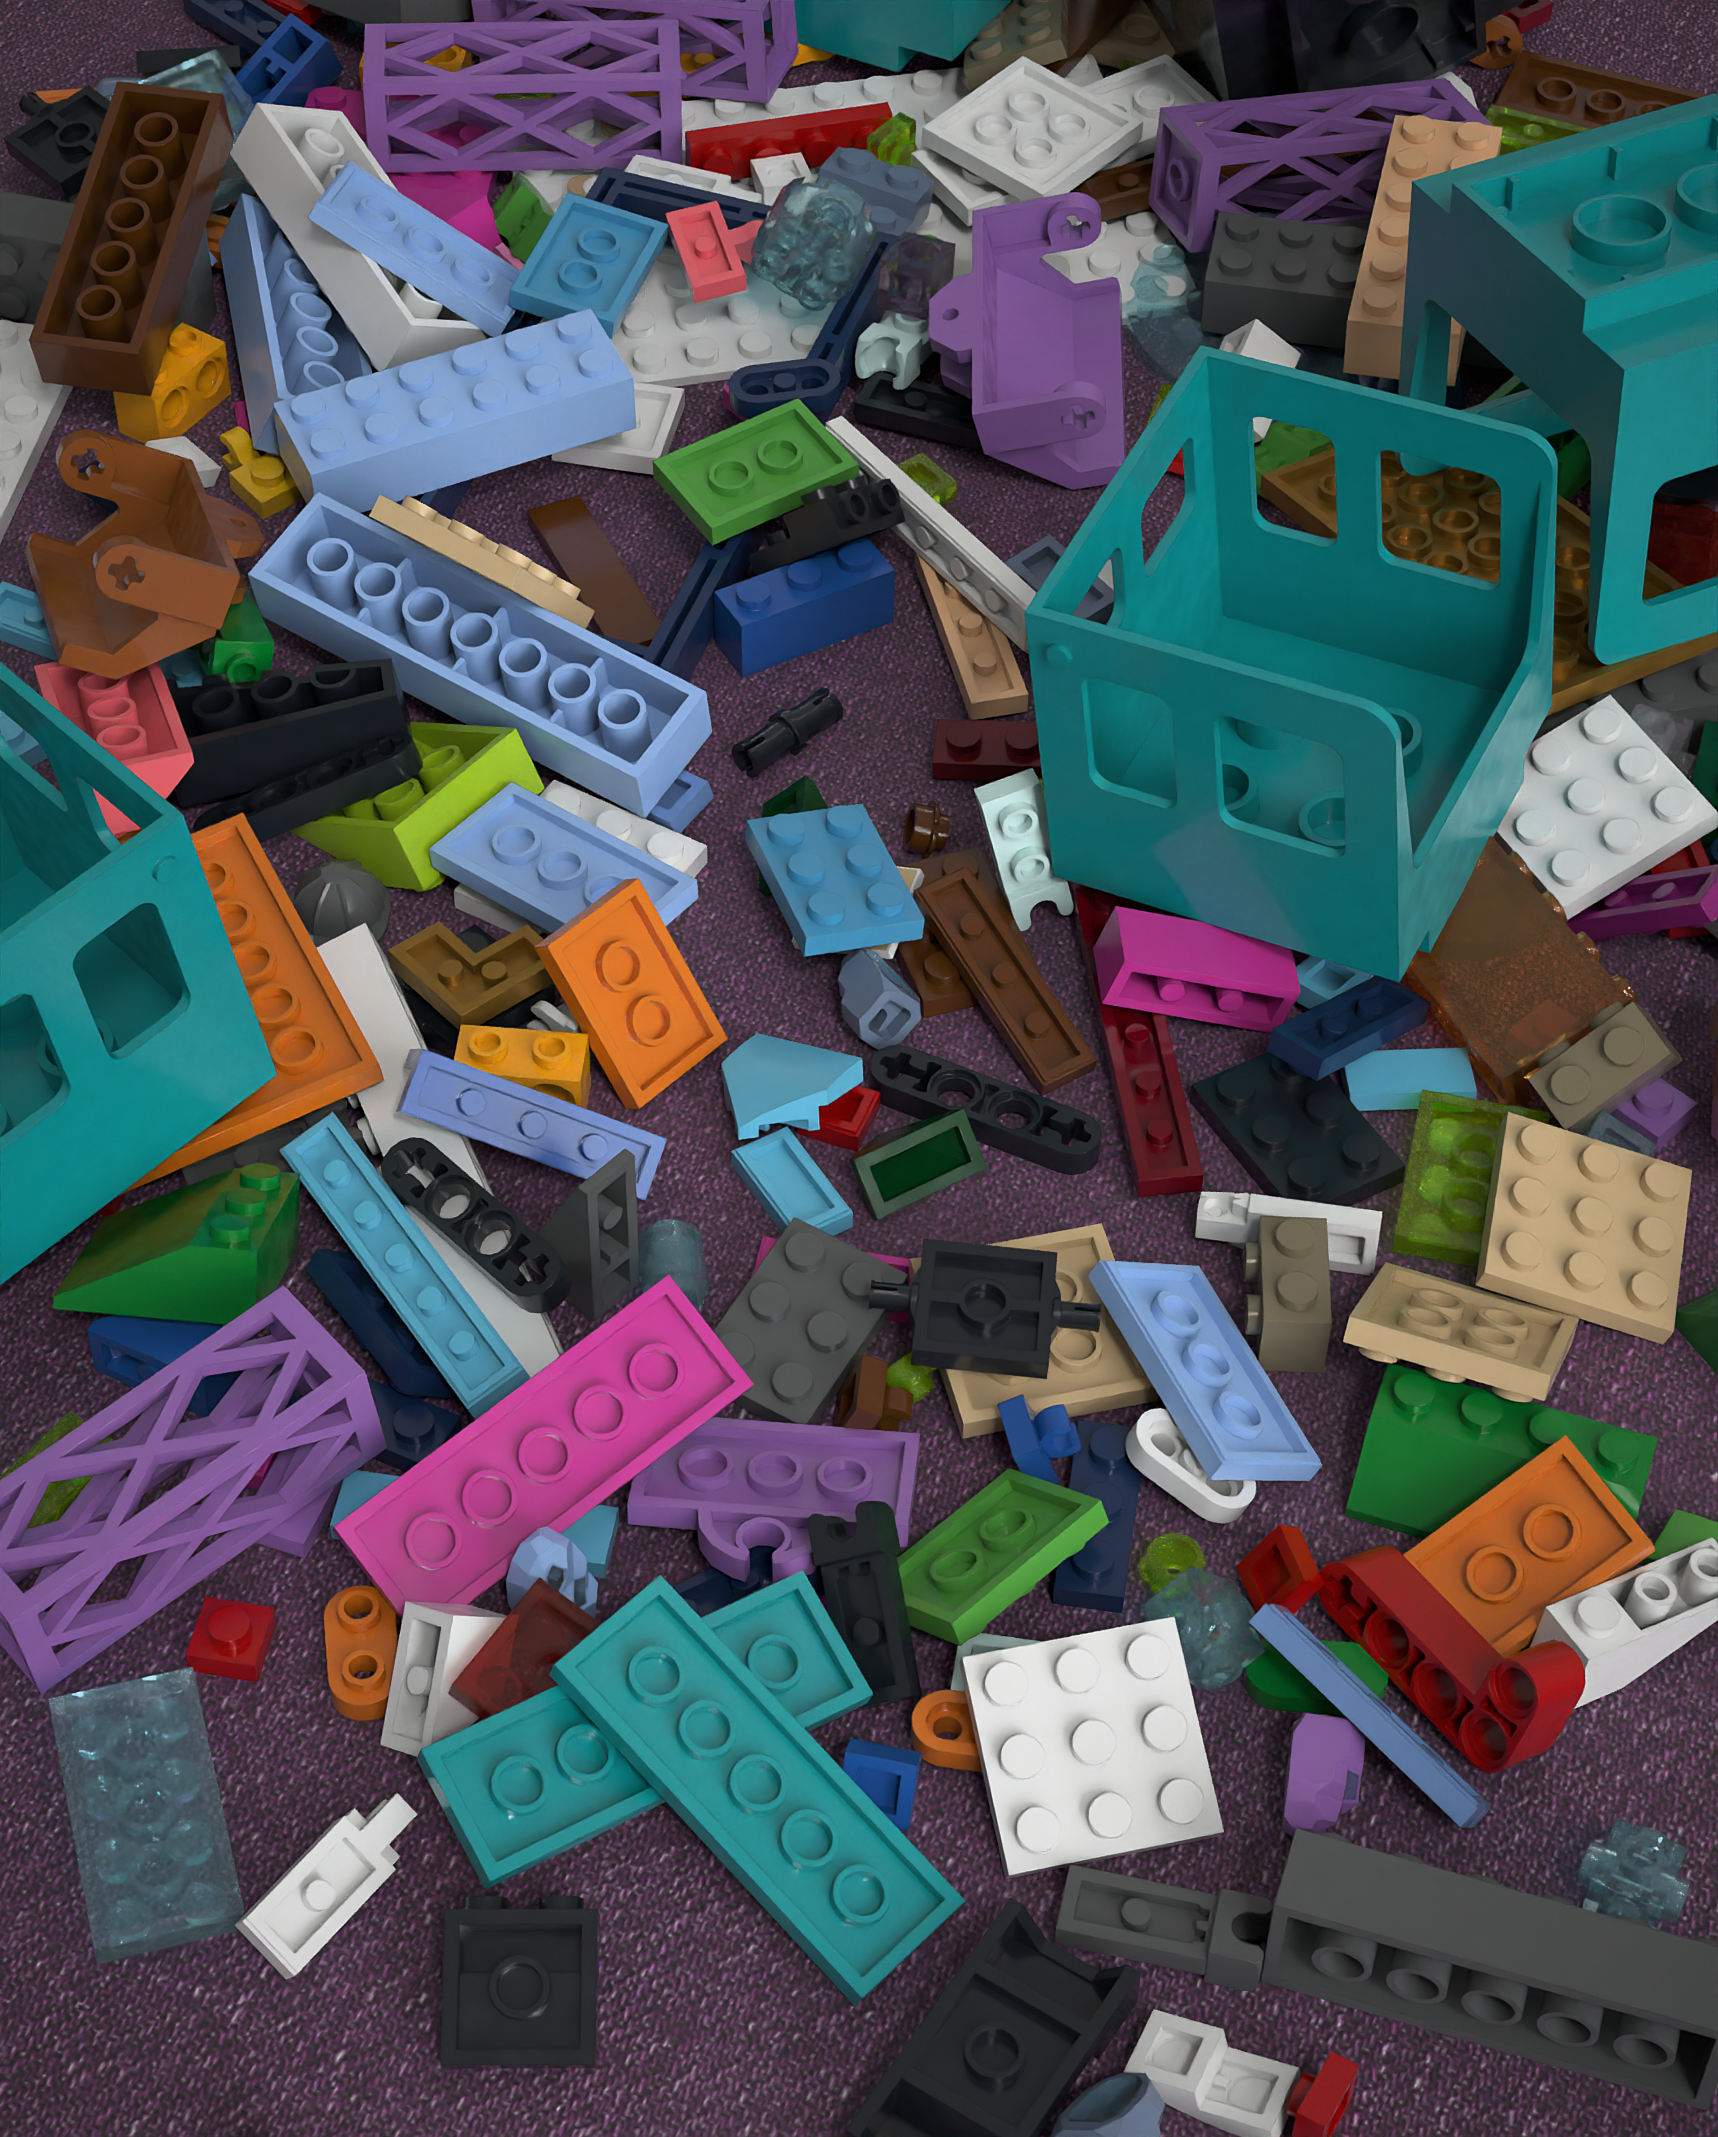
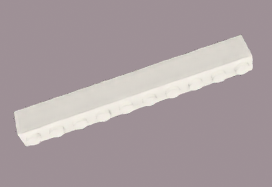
(391, 1031)

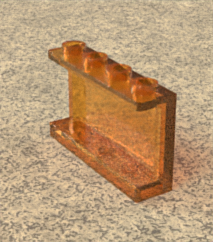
(1512, 975)

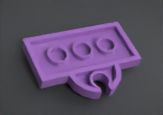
(764, 1480)

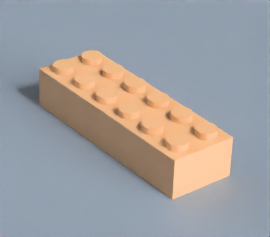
(1375, 318)

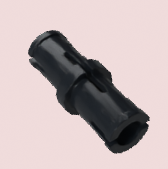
(787, 732)

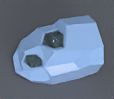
(558, 1563)

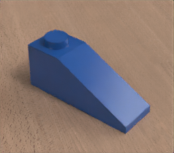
(289, 65)

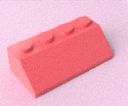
(129, 719)

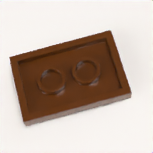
(924, 960)

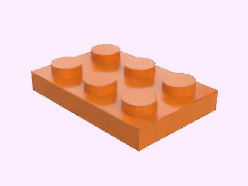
(631, 993)
(1530, 1546)

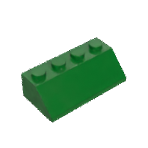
(1450, 1443)

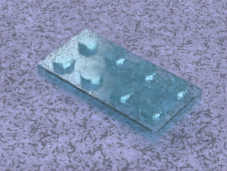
(146, 1815)

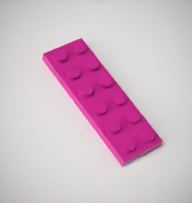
(545, 1452)

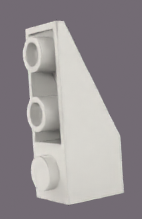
(1636, 1617)

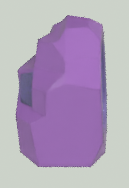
(1321, 1772)

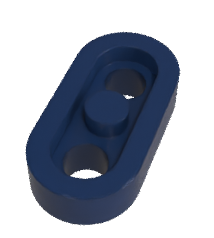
(770, 385)

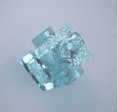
(1210, 1625)
(1635, 1875)

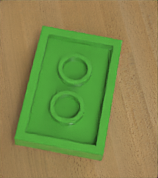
(753, 470)
(993, 1553)

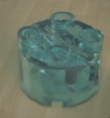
(814, 241)

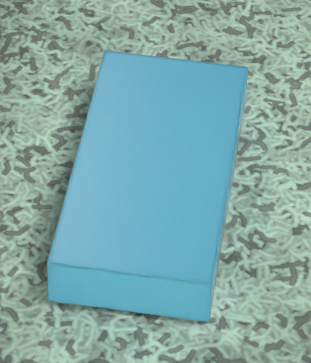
(1397, 1077)
(790, 1183)

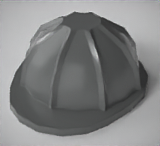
(339, 898)

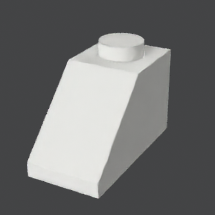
(430, 1655)

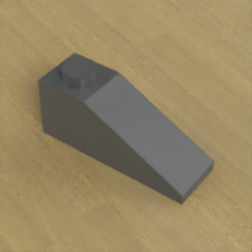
(598, 1237)

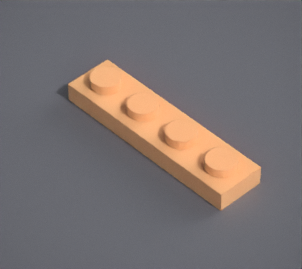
(975, 649)

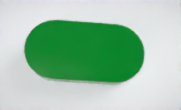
(1282, 1687)

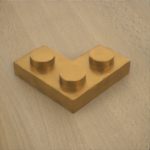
(468, 984)

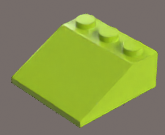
(399, 826)

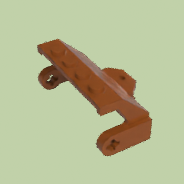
(148, 573)

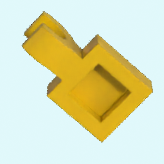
(257, 479)

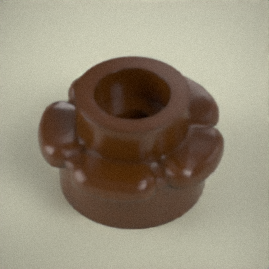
(925, 829)

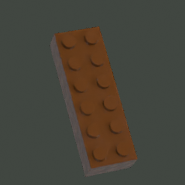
(132, 239)

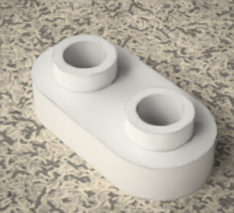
(1166, 1458)

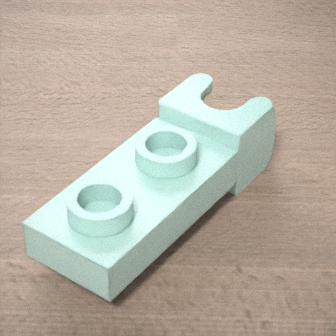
(894, 346)
(1020, 845)

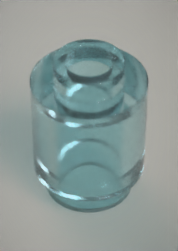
(676, 1251)

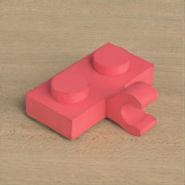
(710, 251)

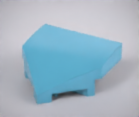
(784, 1083)

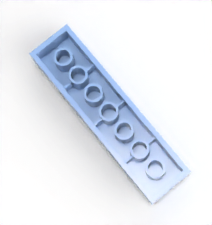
(483, 653)

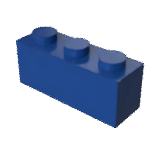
(804, 606)

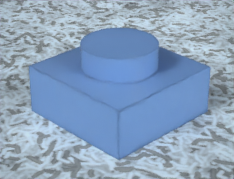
(681, 802)

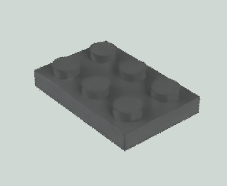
(804, 1322)

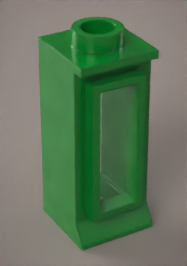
(241, 645)

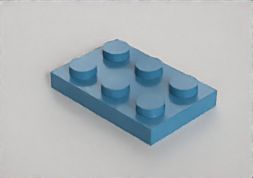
(587, 261)
(833, 879)

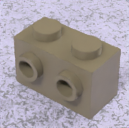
(1603, 1067)
(1290, 1294)

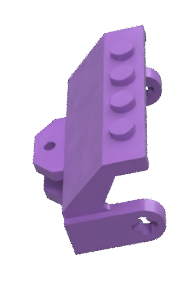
(1035, 345)

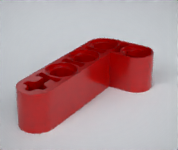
(1482, 1703)

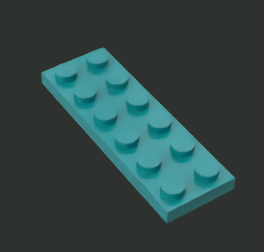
(550, 1777)
(757, 1789)

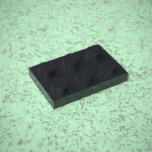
(1296, 1133)

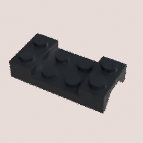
(1001, 2040)

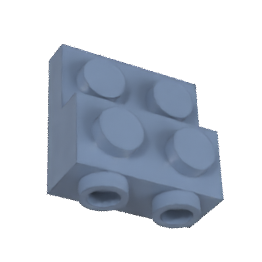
(896, 194)

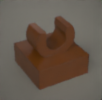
(867, 1403)

